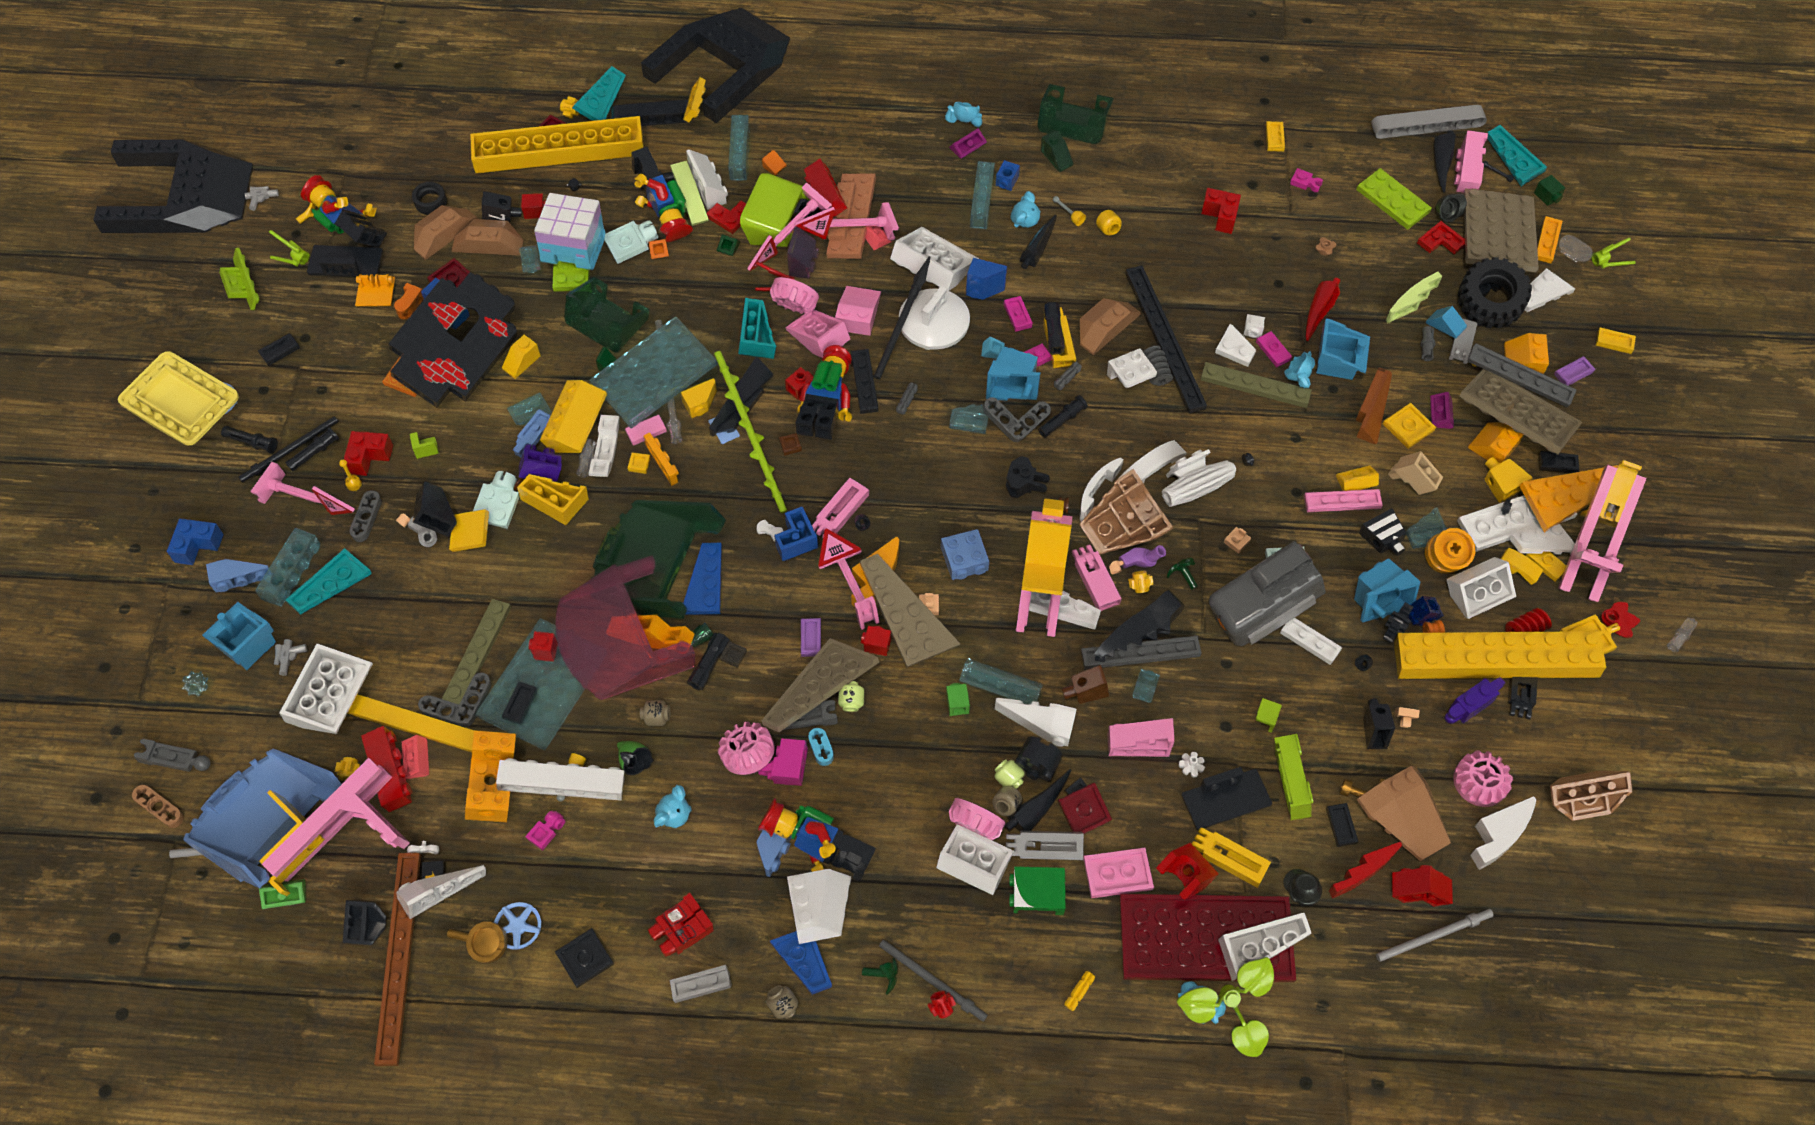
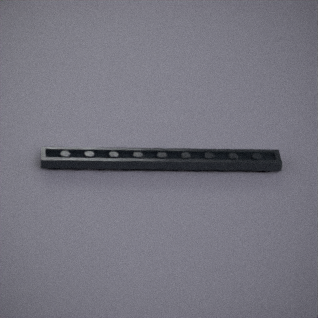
(1166, 339)

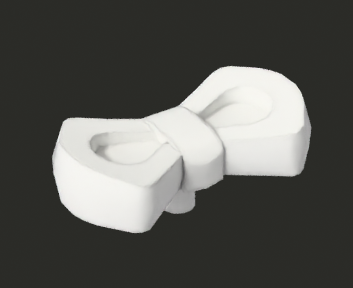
(763, 527)
(433, 849)

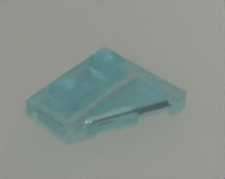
(526, 409)
(969, 419)
(1426, 528)

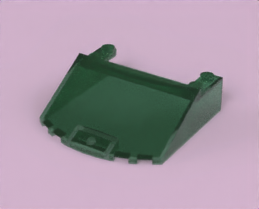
(666, 534)

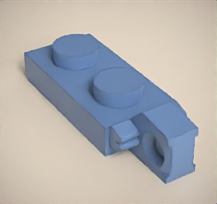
(531, 432)

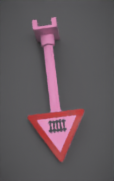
(822, 221)
(769, 248)
(271, 482)
(836, 550)

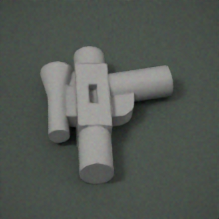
(259, 194)
(287, 653)

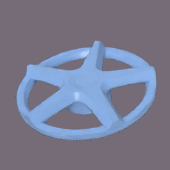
(518, 924)

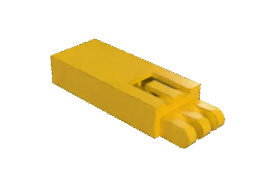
(1068, 357)
(1238, 860)

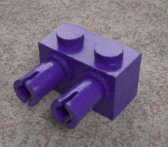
(540, 463)

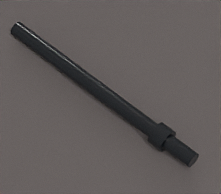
(256, 469)

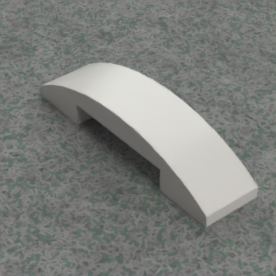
(605, 447)
(1157, 459)
(1107, 472)

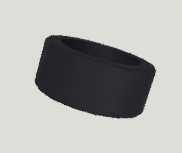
(428, 188)

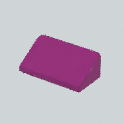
(968, 143)
(1442, 410)

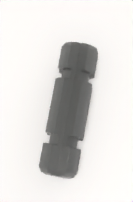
(1067, 376)
(906, 398)

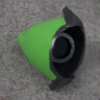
(634, 757)

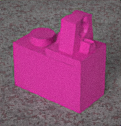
(788, 764)

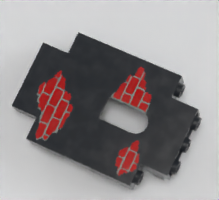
(439, 363)

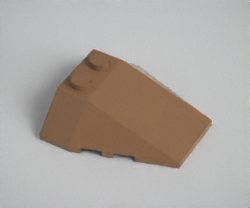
(1125, 516)
(1408, 812)

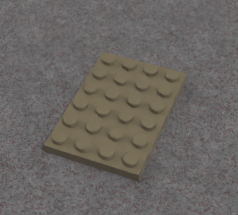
(1500, 227)
(1521, 410)

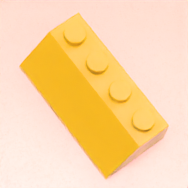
(573, 417)

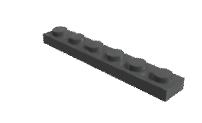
(1521, 375)
(1148, 652)

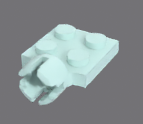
(630, 240)
(499, 499)

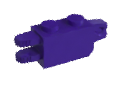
(1474, 700)

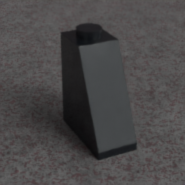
(433, 509)

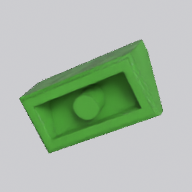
(272, 898)

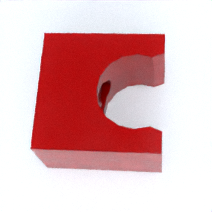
(1179, 864)

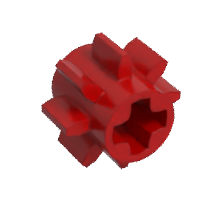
(941, 1004)

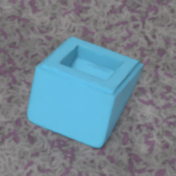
(991, 348)

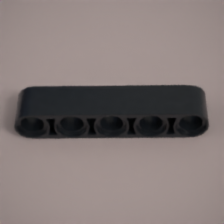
(653, 112)

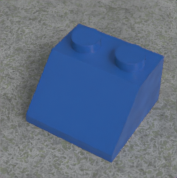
(985, 279)

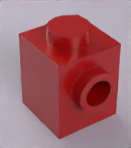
(532, 205)
(796, 381)
(876, 640)
(543, 646)

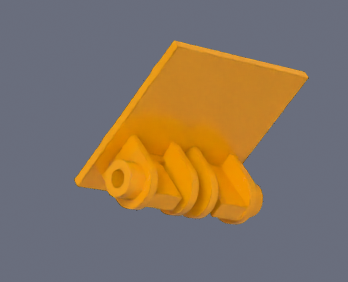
(374, 290)

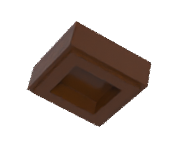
(790, 444)

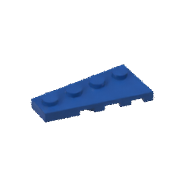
(705, 584)

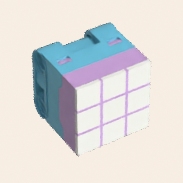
(570, 231)

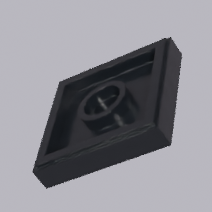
(584, 958)

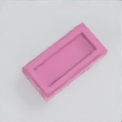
(653, 425)

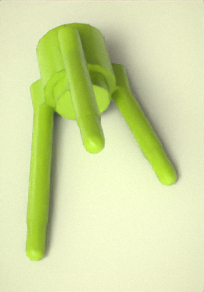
(298, 254)
(1603, 256)

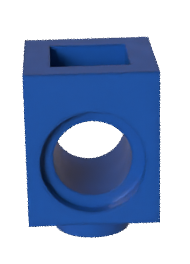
(1007, 175)

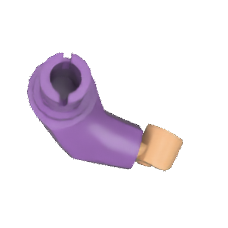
(1138, 557)

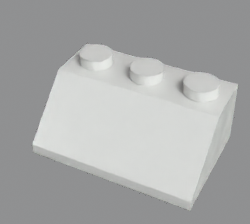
(706, 179)
(1482, 587)
(974, 859)

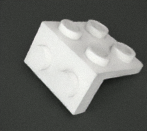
(1131, 368)

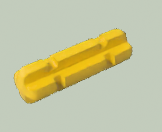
(1079, 990)

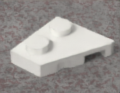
(1235, 347)

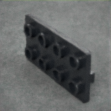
(344, 261)
(1226, 797)

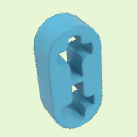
(816, 748)

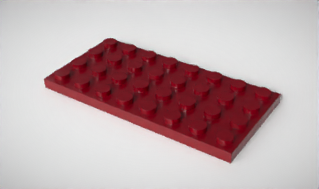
(1179, 937)

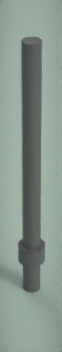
(966, 1004)

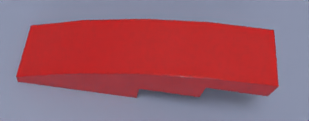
(1369, 866)

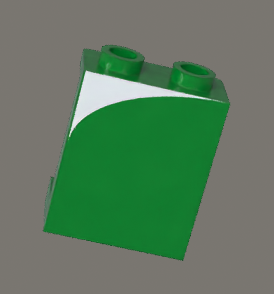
(1038, 889)

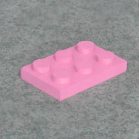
(1118, 873)

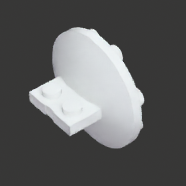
(936, 319)

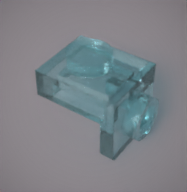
(529, 259)
(1146, 685)

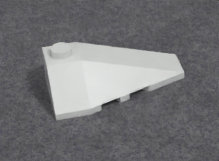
(1049, 723)
(427, 892)

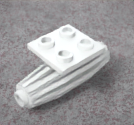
(1196, 478)

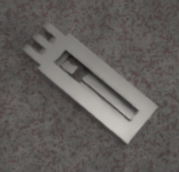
(1053, 845)

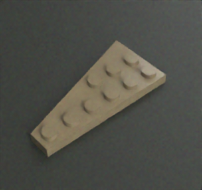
(911, 623)
(824, 676)

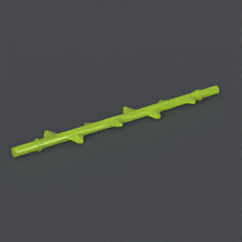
(755, 438)

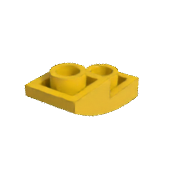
(1523, 565)

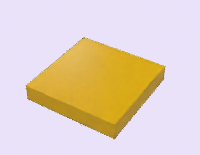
(1409, 425)
(469, 531)

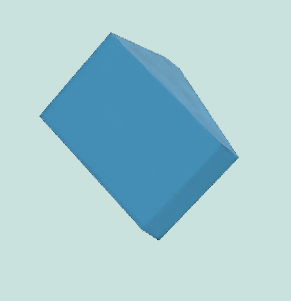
(1447, 321)

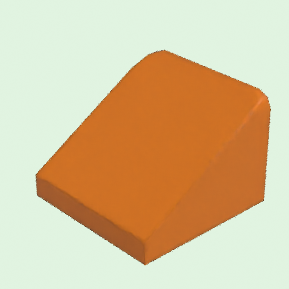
(773, 163)
(658, 249)

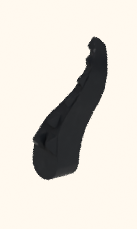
(1143, 625)

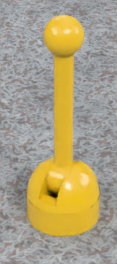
(352, 482)

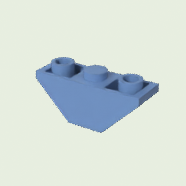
(771, 850)

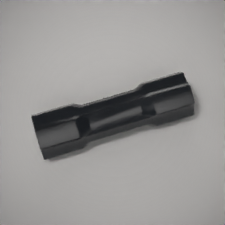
(1054, 329)
(701, 674)

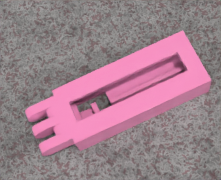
(843, 505)
(1098, 581)

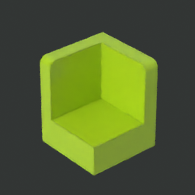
(423, 447)
(1268, 713)

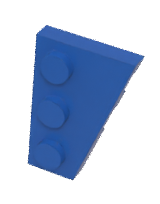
(804, 961)

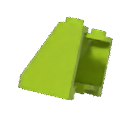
(770, 208)

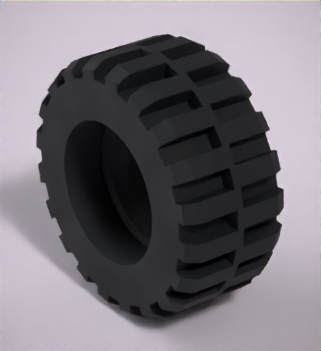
(1500, 273)

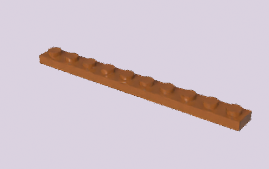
(396, 968)

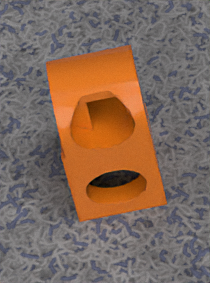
(409, 301)

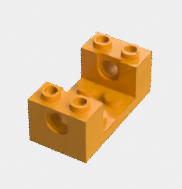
(484, 800)

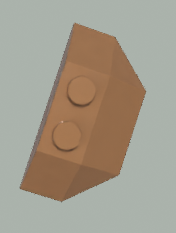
(439, 229)
(488, 238)
(1104, 323)
(1590, 793)

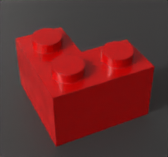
(1221, 205)
(364, 448)
(1422, 884)

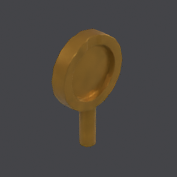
(484, 942)

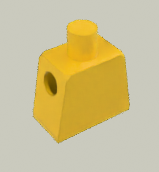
(1505, 478)

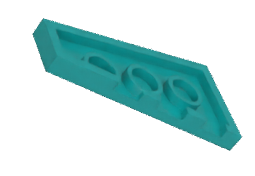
(600, 97)
(1516, 157)
(330, 580)

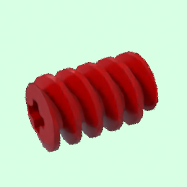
(1532, 621)

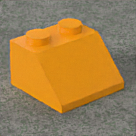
(1529, 351)
(1496, 441)

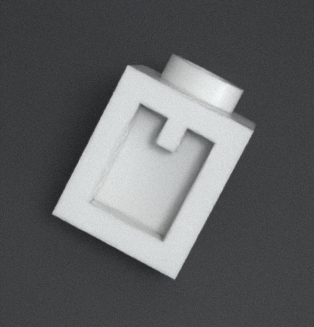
(1254, 326)

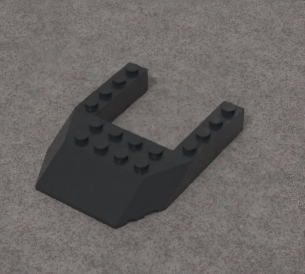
(734, 38)
(204, 190)

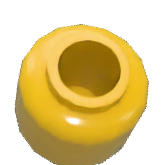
(1109, 222)

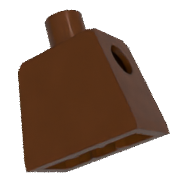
(1087, 686)

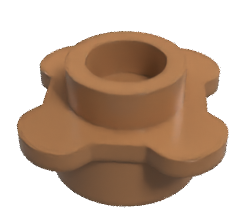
(1325, 246)

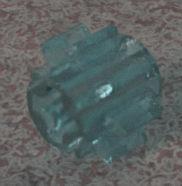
(194, 689)

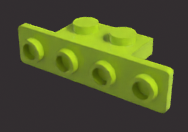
(238, 281)

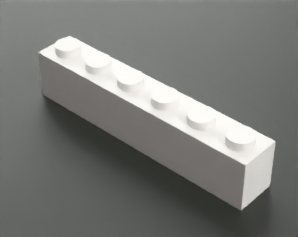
(560, 779)

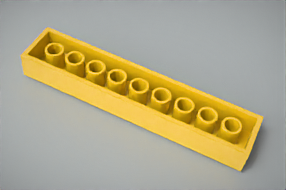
(556, 144)
(1499, 655)

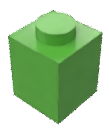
(957, 699)

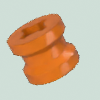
(1436, 627)

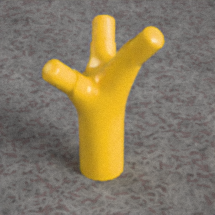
(308, 213)

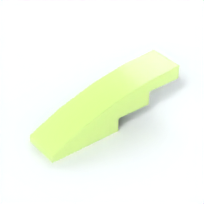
(687, 184)
(1411, 299)

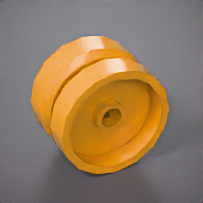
(1450, 550)

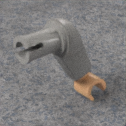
(426, 536)

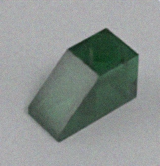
(1056, 150)

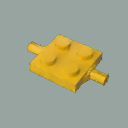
(1593, 624)

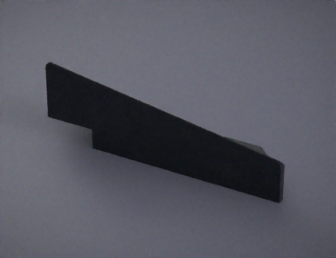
(749, 392)

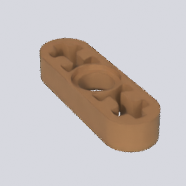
(154, 798)

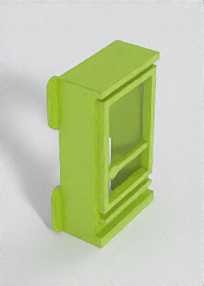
(1293, 779)

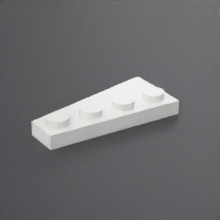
(1069, 609)

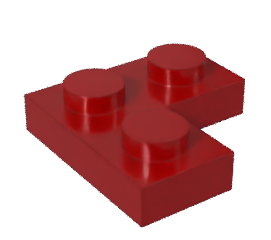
(727, 219)
(1441, 235)

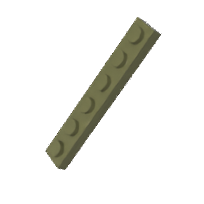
(1256, 385)
(477, 650)

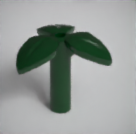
(1182, 566)
(886, 970)

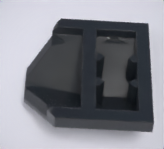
(363, 922)

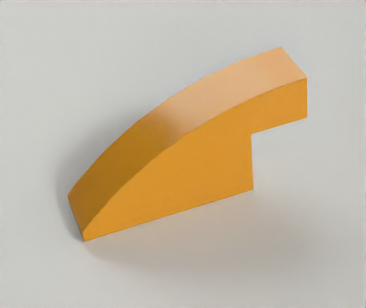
(889, 554)
(661, 634)

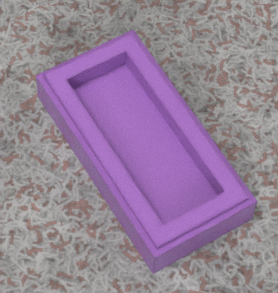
(1574, 371)
(810, 637)

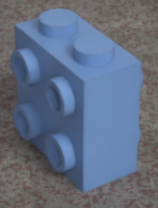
(965, 554)

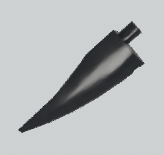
(1443, 155)
(1037, 245)
(1033, 810)

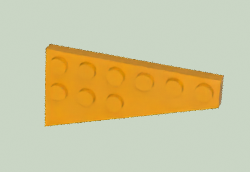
(1560, 496)

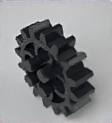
(1398, 622)

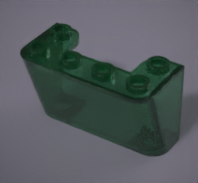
(1073, 120)
(601, 319)

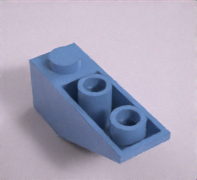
(231, 574)

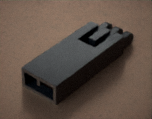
(1526, 700)

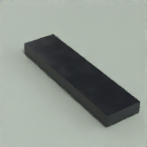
(864, 381)

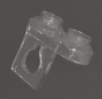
(1575, 249)

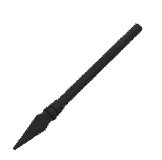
(918, 280)

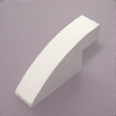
(1501, 831)

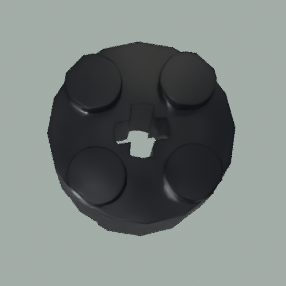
(1038, 759)

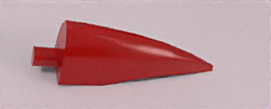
(1322, 303)

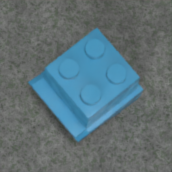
(1342, 351)
(1013, 376)
(1385, 590)
(241, 635)

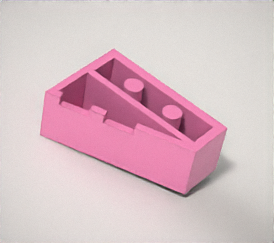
(1469, 163)
(1141, 738)

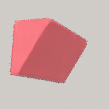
(876, 237)
(415, 757)

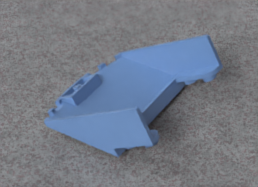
(245, 822)

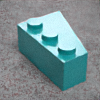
(755, 331)

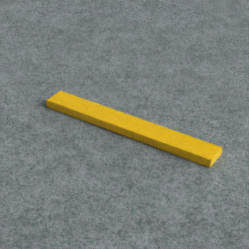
(412, 722)

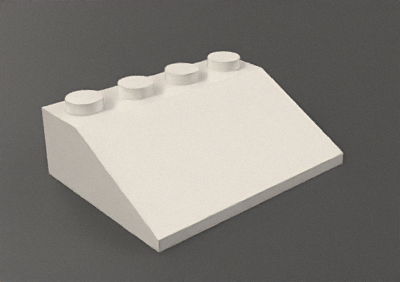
(947, 261)
(325, 690)

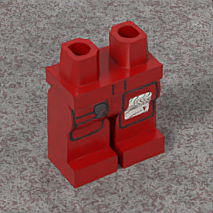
(681, 926)

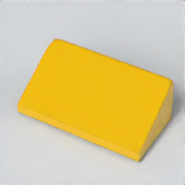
(1358, 478)

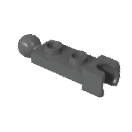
(817, 716)
(171, 757)

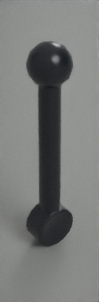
(1509, 178)

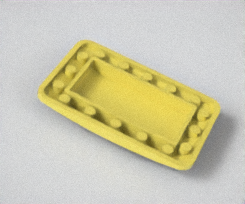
(178, 398)

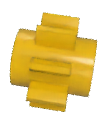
(566, 107)
(1140, 581)
(346, 767)

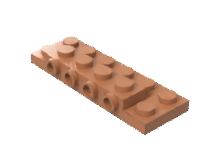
(858, 195)

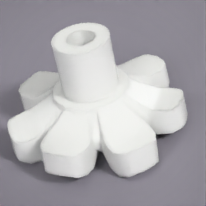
(1191, 764)

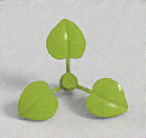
(1255, 977)

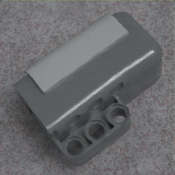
(1267, 595)

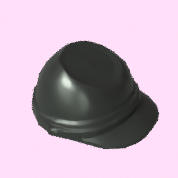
(1451, 207)
(1303, 887)

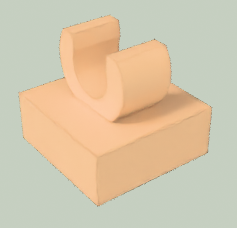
(1237, 540)
(931, 601)
(1406, 716)

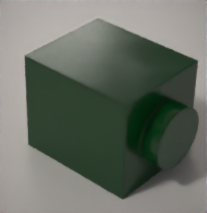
(1549, 190)

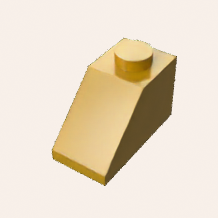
(520, 356)
(699, 398)

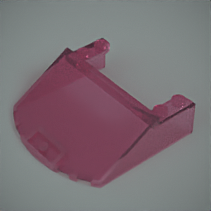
(605, 639)

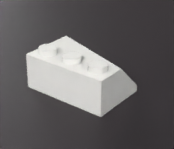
(819, 903)

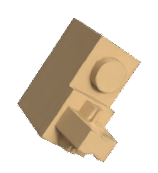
(1417, 472)

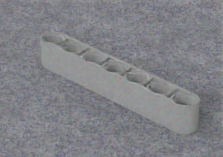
(1428, 121)

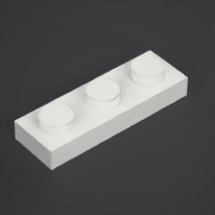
(1311, 640)

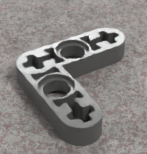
(1014, 424)
(458, 710)

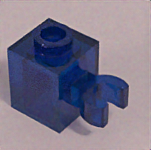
(1425, 610)

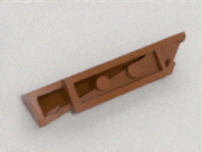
(1374, 406)

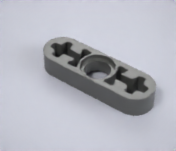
(367, 524)

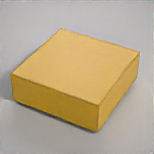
(639, 463)

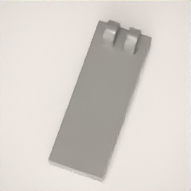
(1462, 344)
(700, 983)

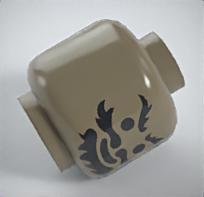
(655, 713)
(1007, 801)
(782, 1002)

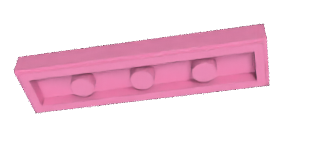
(1343, 500)

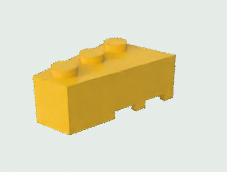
(553, 498)

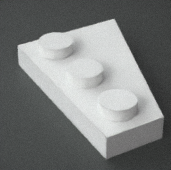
(1547, 288)
(1536, 541)

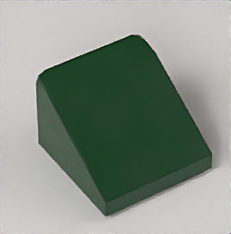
(728, 245)
(604, 359)

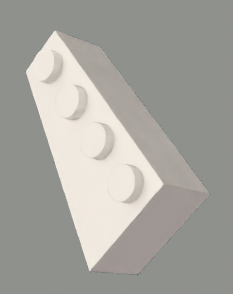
(1262, 941)

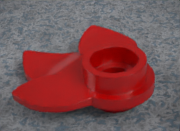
(1620, 615)

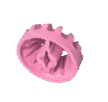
(794, 295)
(750, 754)
(1482, 784)
(976, 819)

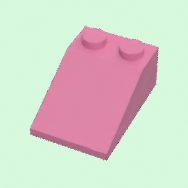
(858, 309)
(818, 331)

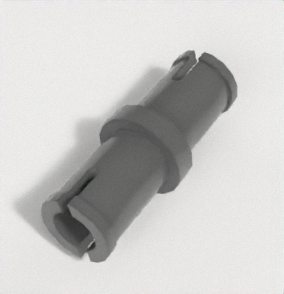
(1427, 343)

